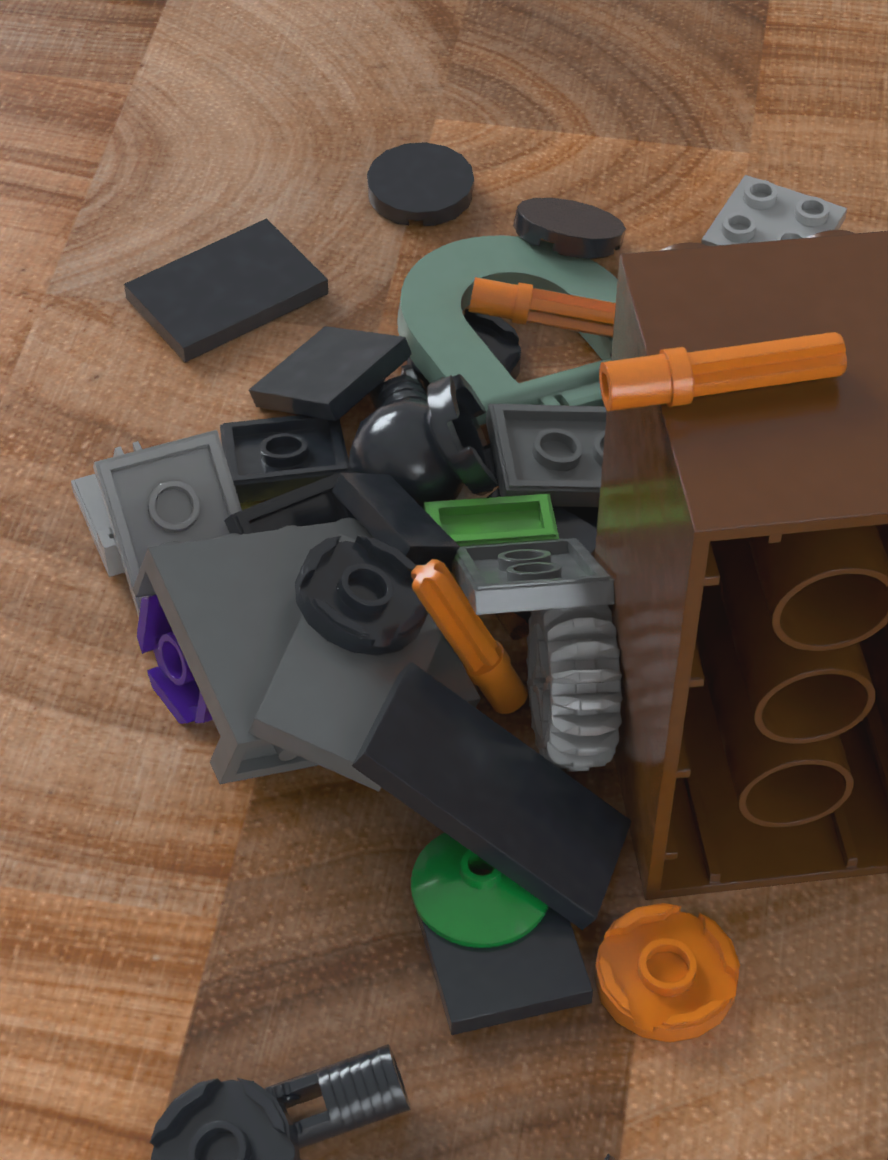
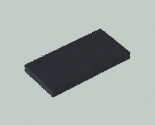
(494, 795)

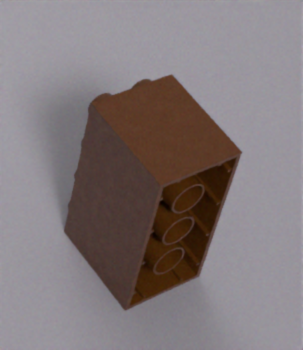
(752, 572)

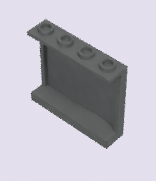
(233, 621)

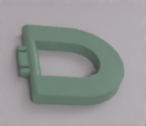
(447, 345)

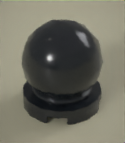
(429, 444)

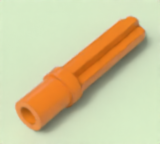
(542, 307)
(678, 376)
(480, 654)

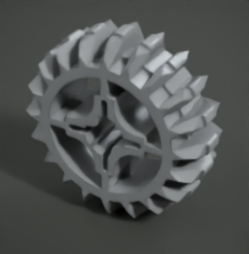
(574, 685)

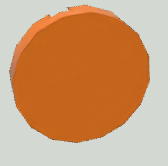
(666, 973)

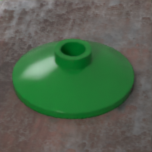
(470, 906)

